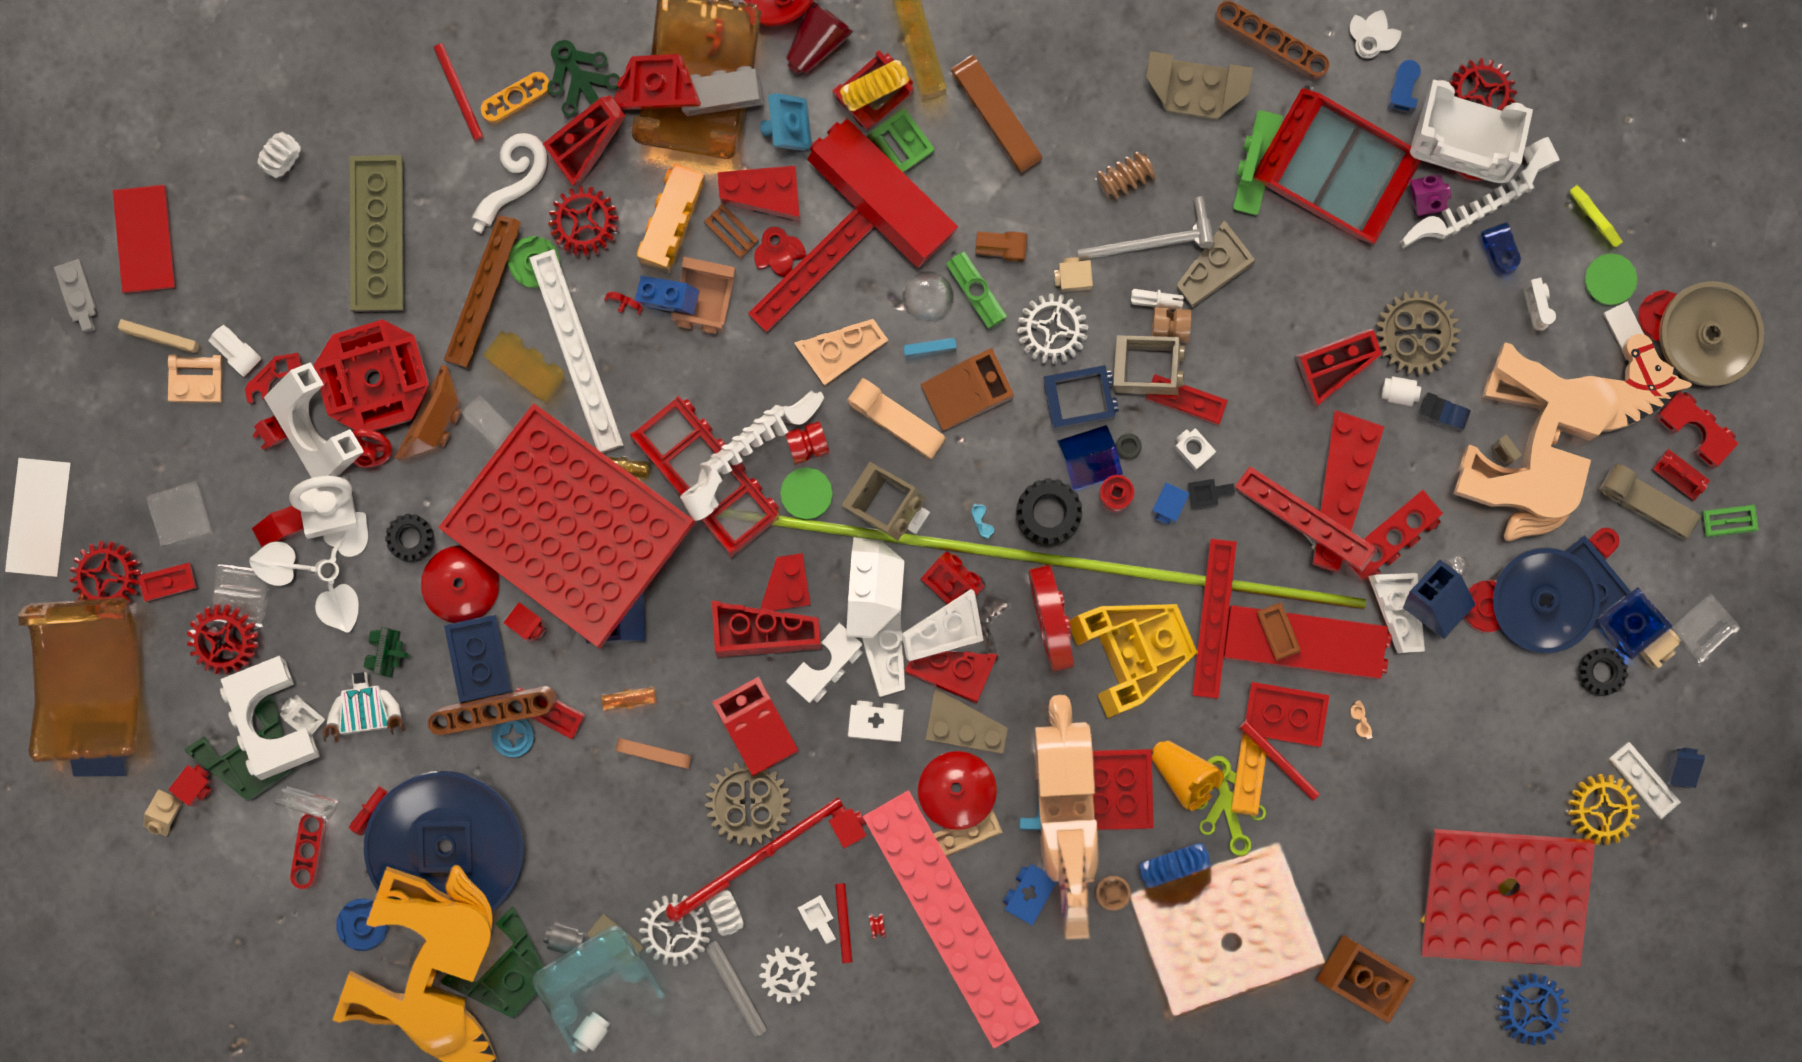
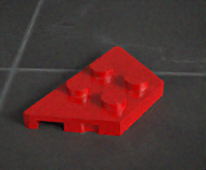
(656, 83)

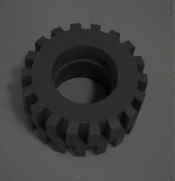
(1056, 490)

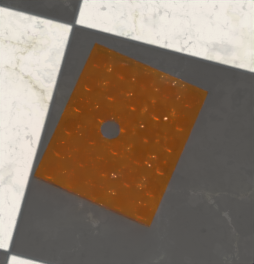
(1242, 897)

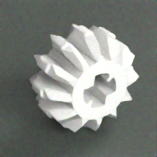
(278, 154)
(724, 913)

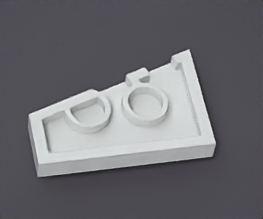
(1391, 595)
(945, 629)

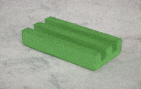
(1752, 518)

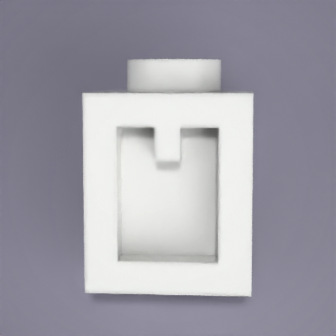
(301, 715)

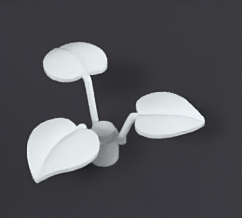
(333, 607)

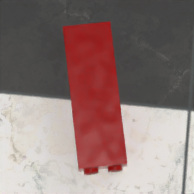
(881, 192)
(1324, 644)

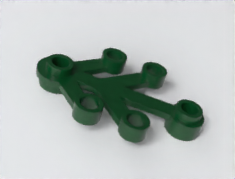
(580, 78)

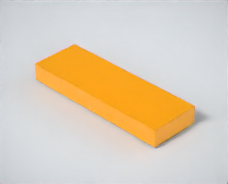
(1248, 778)

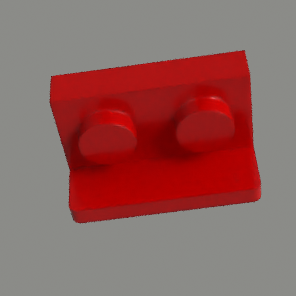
(950, 578)

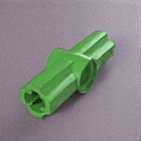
(966, 276)

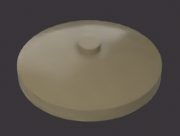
(1711, 333)

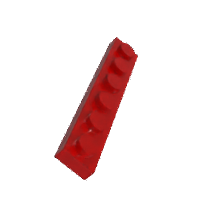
(811, 269)
(1306, 518)
(1214, 618)

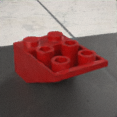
(755, 726)

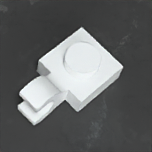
(816, 916)

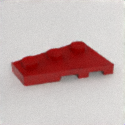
(954, 671)

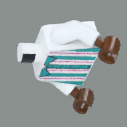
(362, 710)

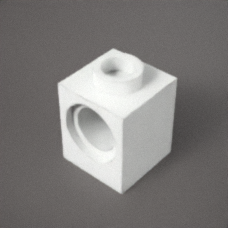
(1199, 459)

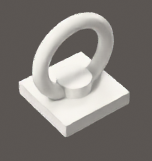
(324, 505)

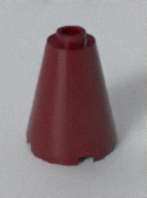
(816, 38)

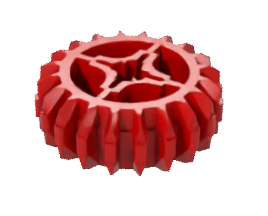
(1479, 83)
(577, 230)
(107, 564)
(231, 642)

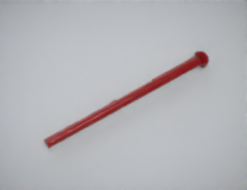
(683, 908)

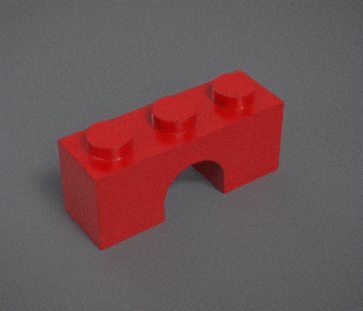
(1715, 442)

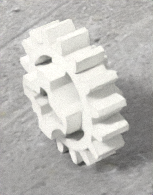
(793, 986)

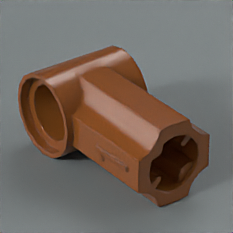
(1009, 246)

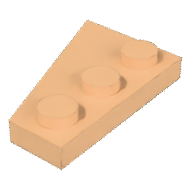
(840, 350)

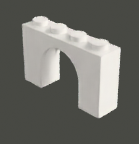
(290, 406)
(243, 693)

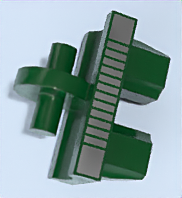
(388, 652)

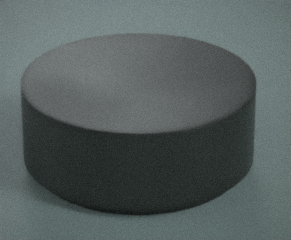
(1128, 446)

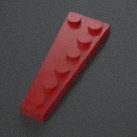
(1348, 466)

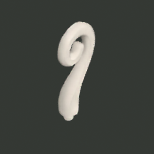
(492, 203)

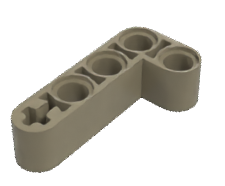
(1648, 502)

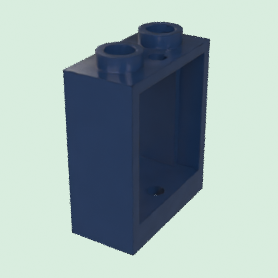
(1053, 402)

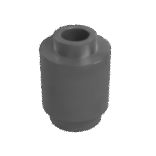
(562, 938)

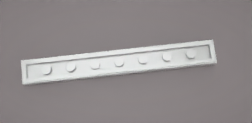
(576, 351)

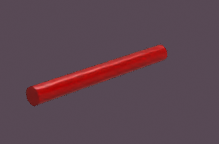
(458, 92)
(1279, 760)

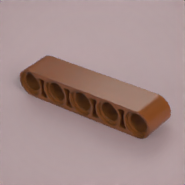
(1277, 52)
(996, 113)
(482, 718)

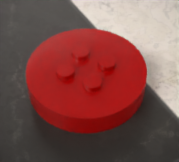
(1050, 614)

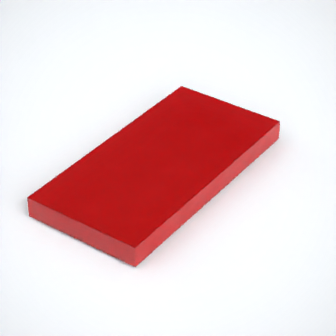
(143, 239)

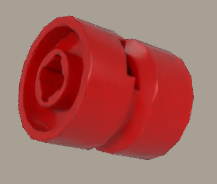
(807, 442)
(1116, 493)

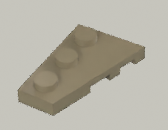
(1215, 266)
(962, 726)

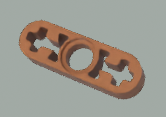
(653, 753)

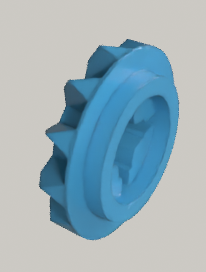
(504, 745)

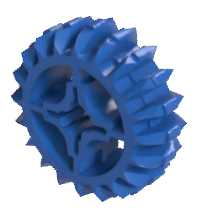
(1174, 865)
(1514, 995)

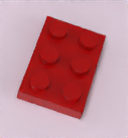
(1287, 713)

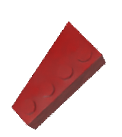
(761, 631)

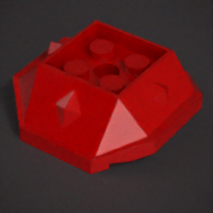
(368, 349)

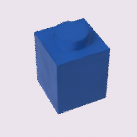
(1169, 504)

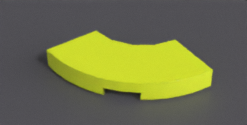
(1596, 216)

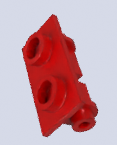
(1681, 475)

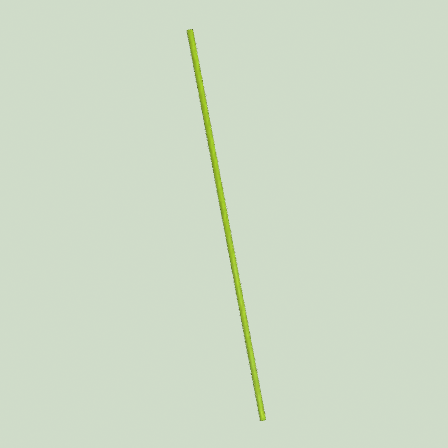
(1066, 561)

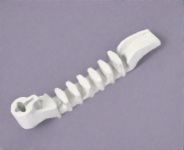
(1538, 157)
(700, 498)

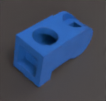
(1403, 86)

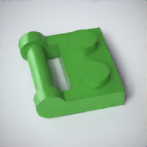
(907, 136)

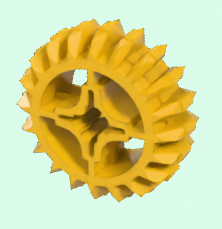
(874, 85)
(1603, 821)

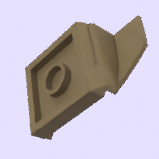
(1196, 87)

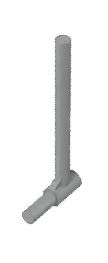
(1200, 234)

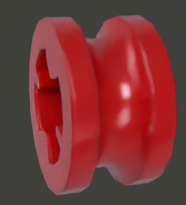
(877, 926)

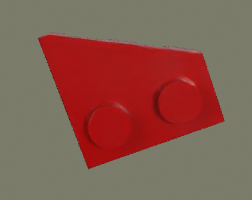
(787, 584)

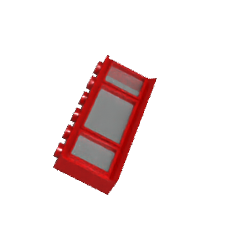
(677, 447)

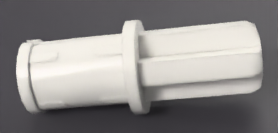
(1156, 299)

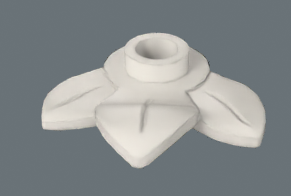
(1375, 32)

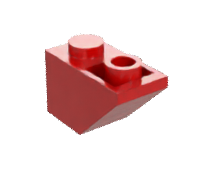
(525, 623)

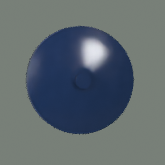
(1546, 600)

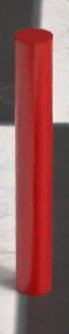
(843, 921)

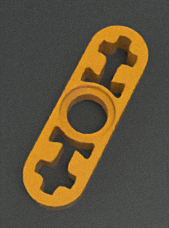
(494, 100)

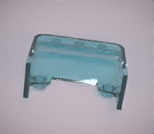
(585, 967)

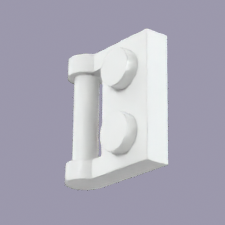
(1536, 298)

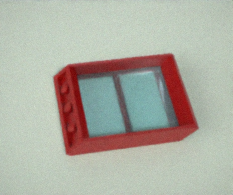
(1337, 165)

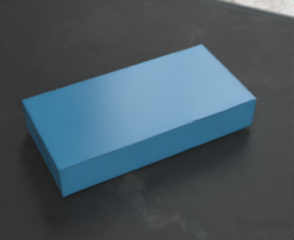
(929, 348)

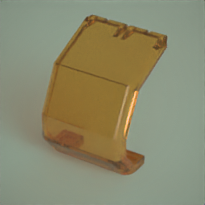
(709, 39)
(83, 679)

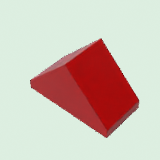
(279, 526)

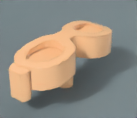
(1357, 712)

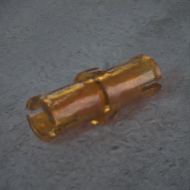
(628, 698)

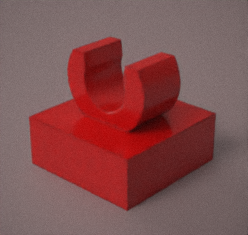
(270, 432)

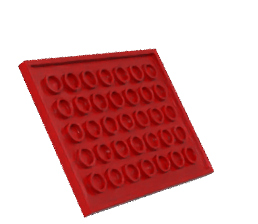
(567, 525)

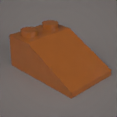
(1366, 979)

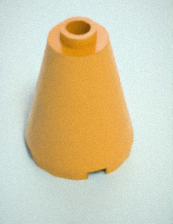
(1186, 774)

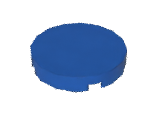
(353, 929)

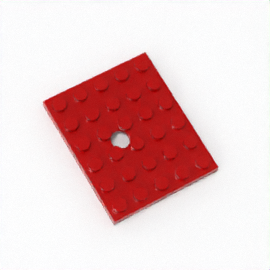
(1477, 922)

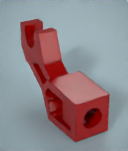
(268, 374)

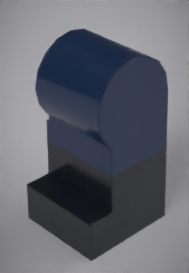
(1443, 412)

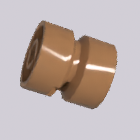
(1172, 323)
(1112, 893)

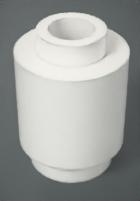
(1401, 391)
(590, 1032)

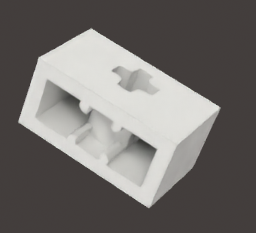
(862, 729)

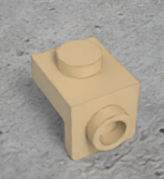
(161, 813)

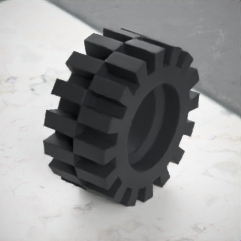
(395, 530)
(1614, 660)

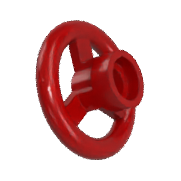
(368, 458)

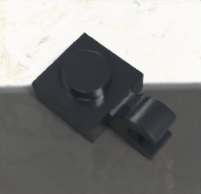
(1205, 493)

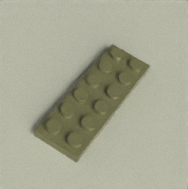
(376, 233)

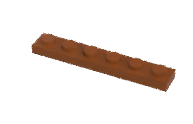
(482, 291)

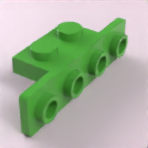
(1249, 190)

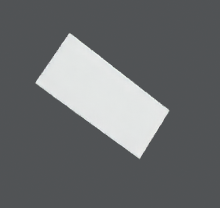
(37, 517)

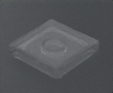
(179, 513)

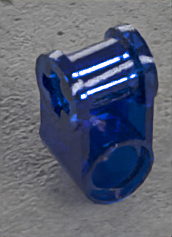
(1501, 243)

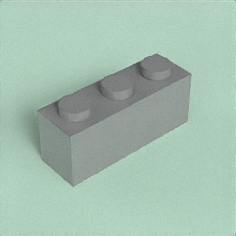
(726, 91)

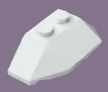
(873, 587)

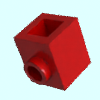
(191, 785)
(848, 826)

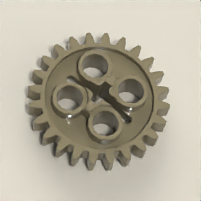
(1419, 356)
(770, 802)

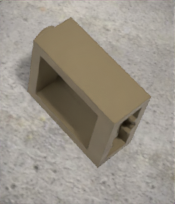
(1151, 343)
(871, 481)

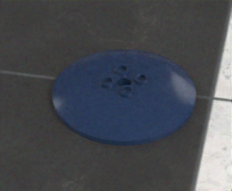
(453, 808)

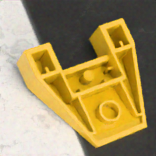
(1142, 646)

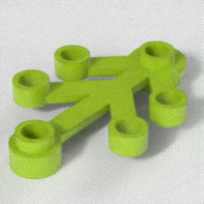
(1224, 802)

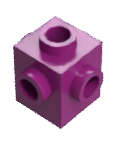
(1429, 194)

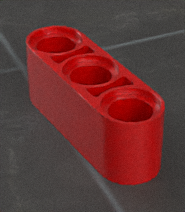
(301, 863)

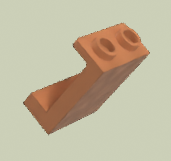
(715, 288)

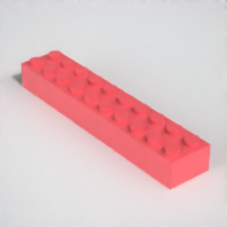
(951, 919)

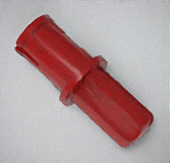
(361, 820)

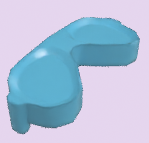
(978, 513)

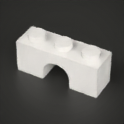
(812, 683)

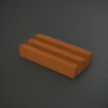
(716, 215)

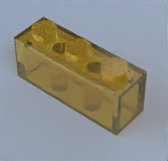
(525, 366)

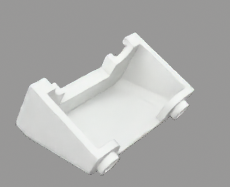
(1470, 135)

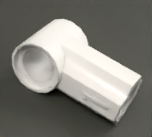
(239, 354)

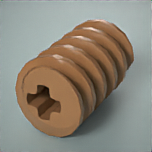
(1125, 175)

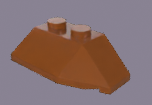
(433, 419)

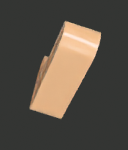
(895, 419)

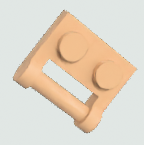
(195, 387)

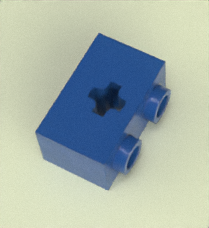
(667, 295)
(1043, 886)

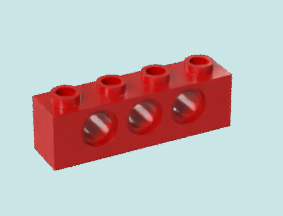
(1420, 506)

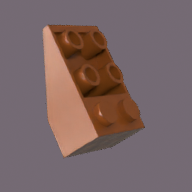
(967, 389)

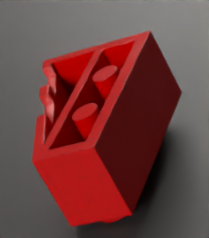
(585, 138)
(762, 190)
(1335, 363)

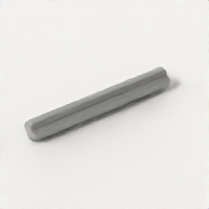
(736, 989)

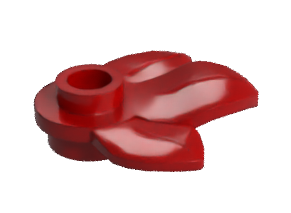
(780, 255)

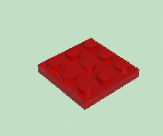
(1123, 789)

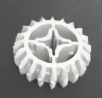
(1064, 331)
(668, 951)

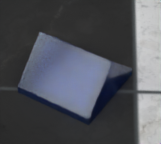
(1090, 457)
(1634, 624)

